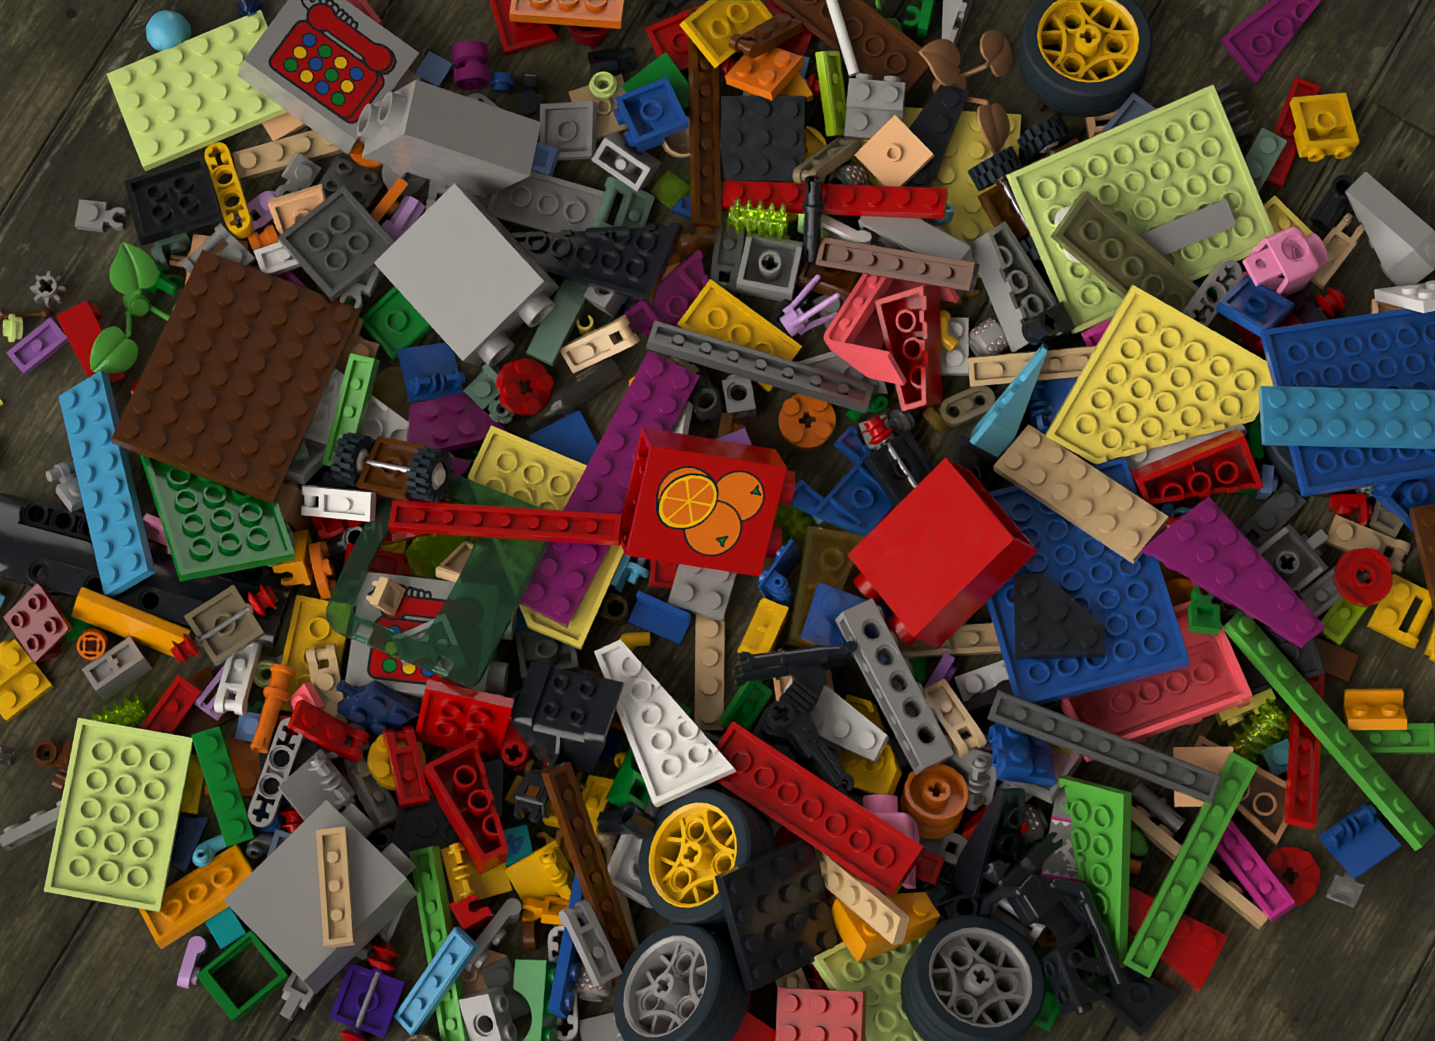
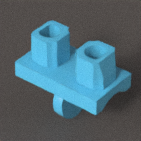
(626, 566)

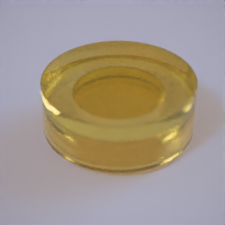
(934, 420)

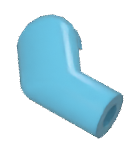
(206, 850)

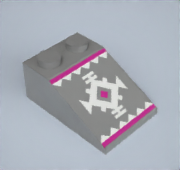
(1061, 863)

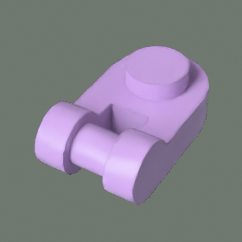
(261, 206)
(187, 975)

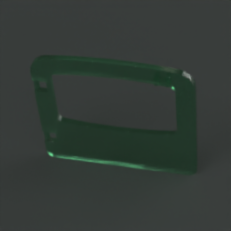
(475, 610)

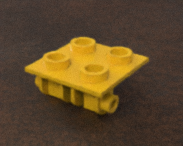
(542, 874)
(465, 878)

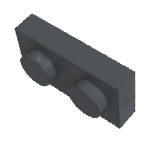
(502, 974)

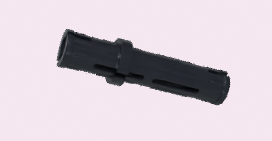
(812, 209)

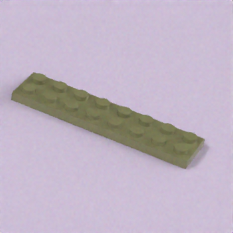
(1125, 259)

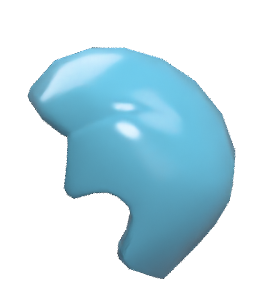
(167, 30)

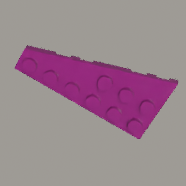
(1226, 564)

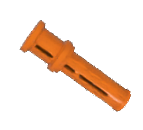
(274, 696)

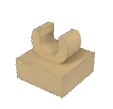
(386, 595)

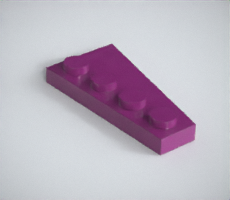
(1265, 34)

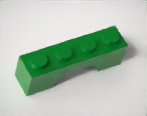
(629, 782)
(223, 785)
(535, 983)

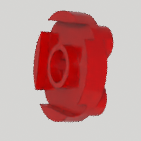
(538, 383)
(1379, 575)
(1300, 863)

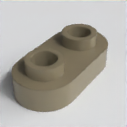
(966, 405)

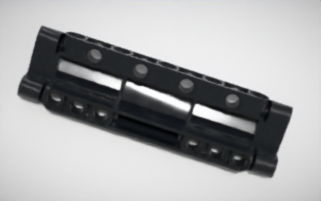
(74, 565)

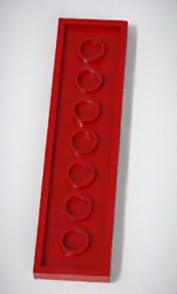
(817, 812)

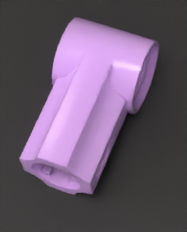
(404, 217)

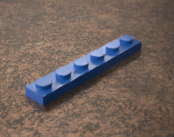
(568, 965)

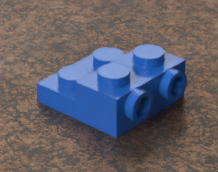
(650, 115)
(1403, 495)
(1021, 756)

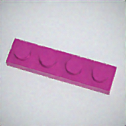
(1254, 873)

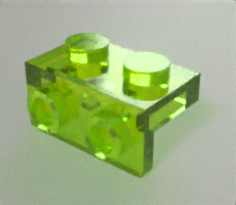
(428, 553)

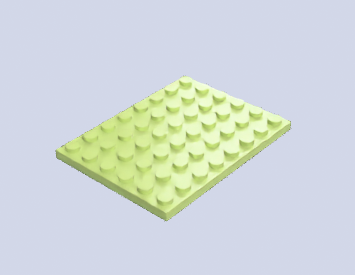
(1146, 177)

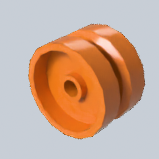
(935, 800)

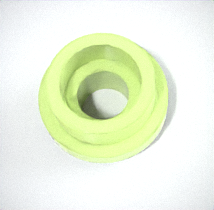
(603, 78)
(13, 328)
(261, 667)

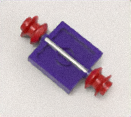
(368, 996)

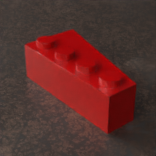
(1191, 946)

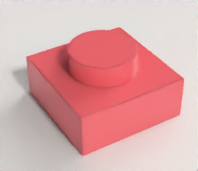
(309, 694)

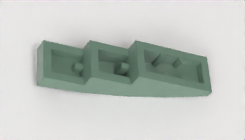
(558, 325)

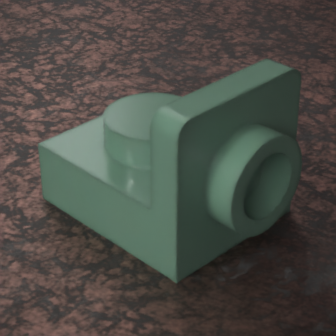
(173, 245)
(483, 388)

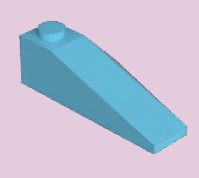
(1001, 422)

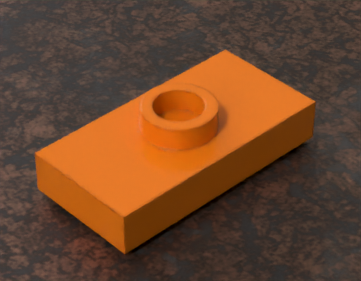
(388, 203)

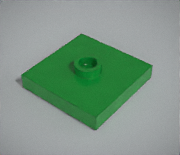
(659, 69)
(395, 323)

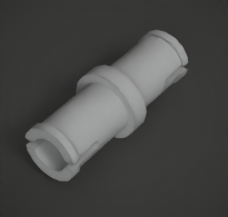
(1158, 807)

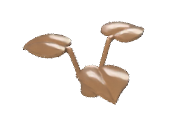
(944, 60)

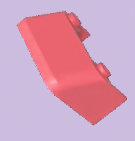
(857, 331)

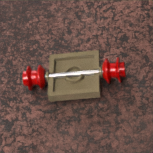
(224, 625)

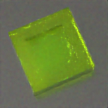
(670, 189)

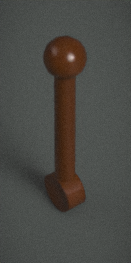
(44, 313)

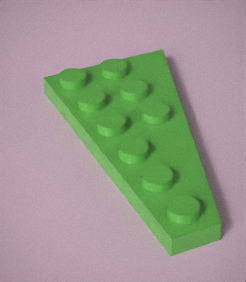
(1102, 852)

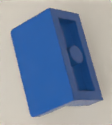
(660, 618)

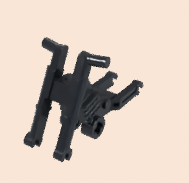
(793, 710)

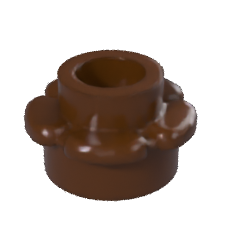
(39, 753)

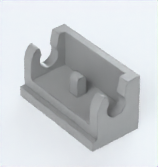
(117, 669)

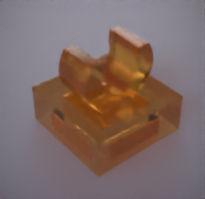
(726, 425)

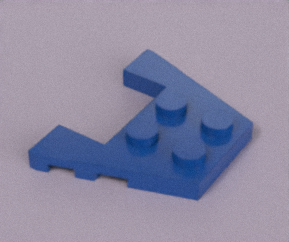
(856, 501)

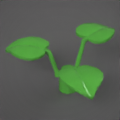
(128, 274)

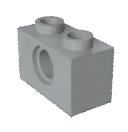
(625, 162)
(483, 1004)

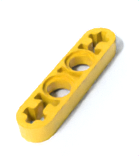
(229, 190)

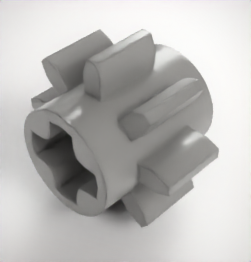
(48, 281)

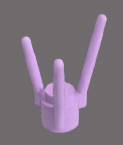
(797, 321)

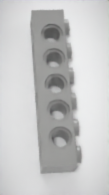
(892, 702)

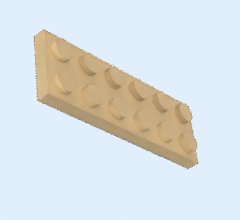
(1081, 493)

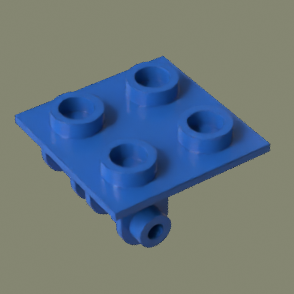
(430, 372)
(1047, 401)
(774, 580)
(1359, 841)

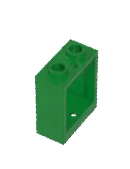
(207, 977)

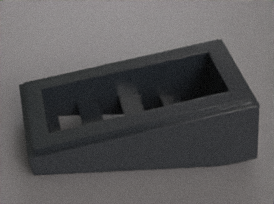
(495, 778)

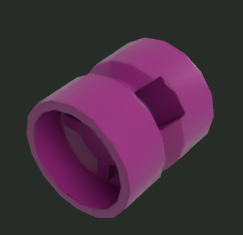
(470, 62)

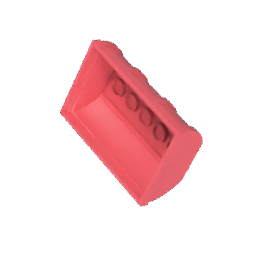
(1170, 698)

